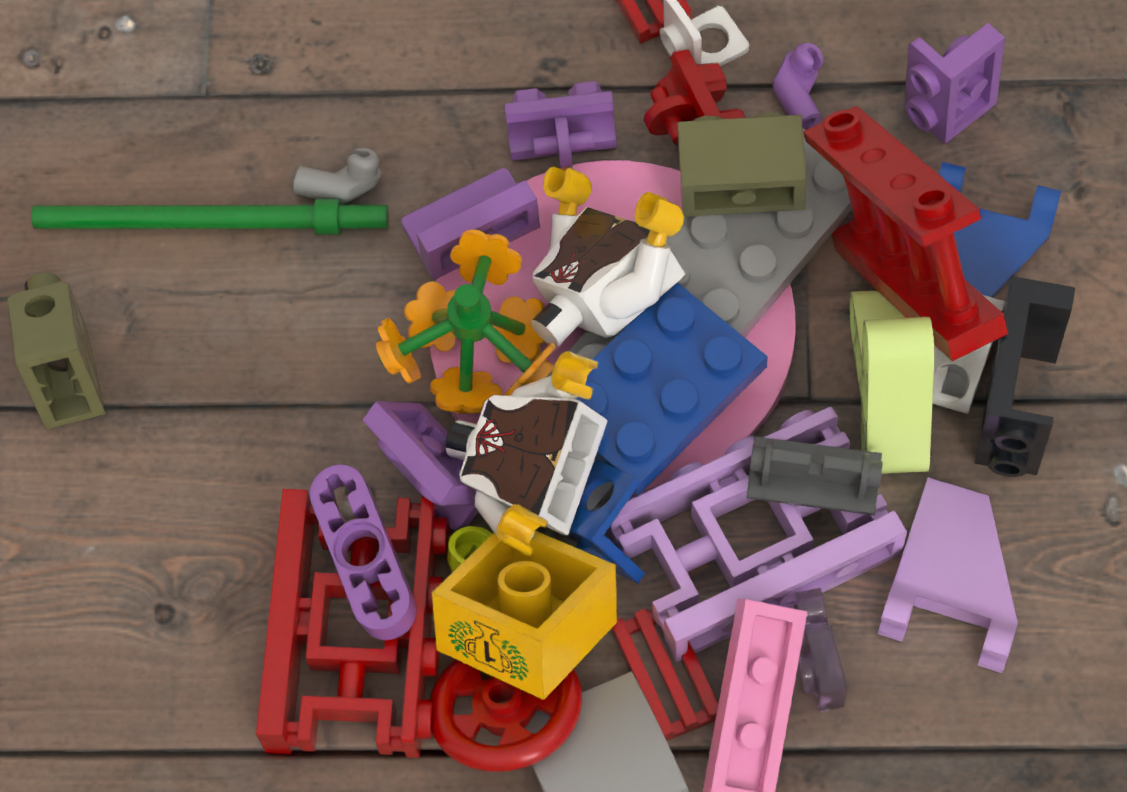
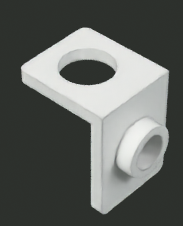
(683, 34)

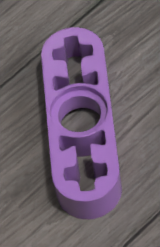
(341, 535)

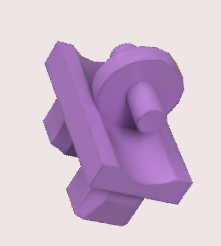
(561, 123)

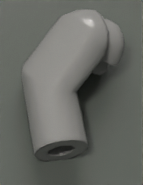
(345, 184)

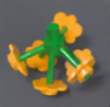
(468, 316)

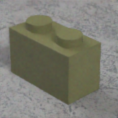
(742, 164)

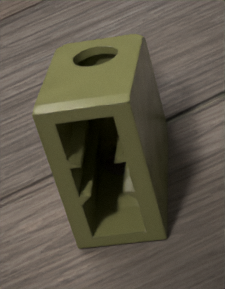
(47, 329)

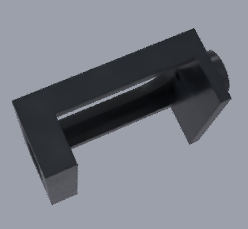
(1036, 323)

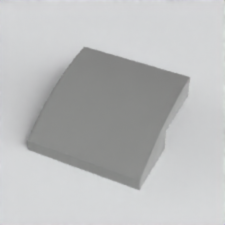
(612, 746)

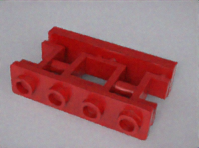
(304, 620)

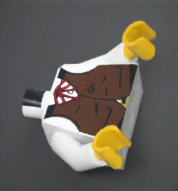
(602, 265)
(531, 453)

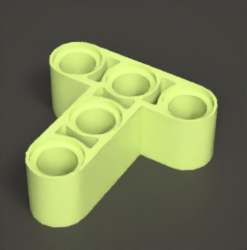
(894, 381)

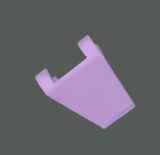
(954, 570)

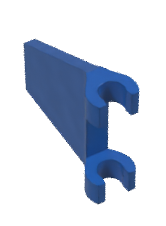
(1000, 243)

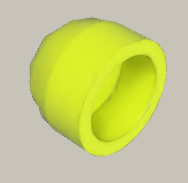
(463, 544)

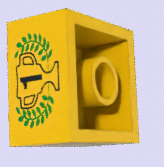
(525, 613)

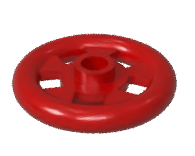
(517, 746)

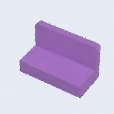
(487, 205)

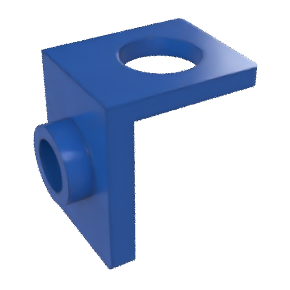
(590, 526)

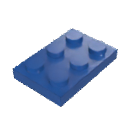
(667, 382)

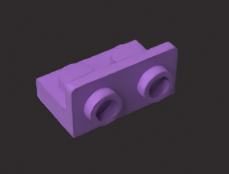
(953, 89)
(417, 449)

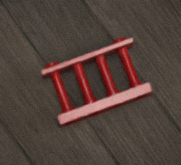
(906, 231)

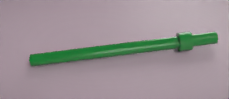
(325, 217)

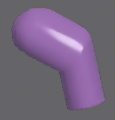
(795, 81)

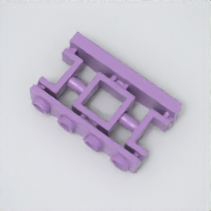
(766, 576)

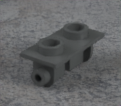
(814, 475)

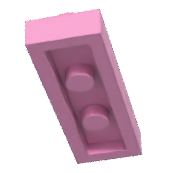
(755, 698)

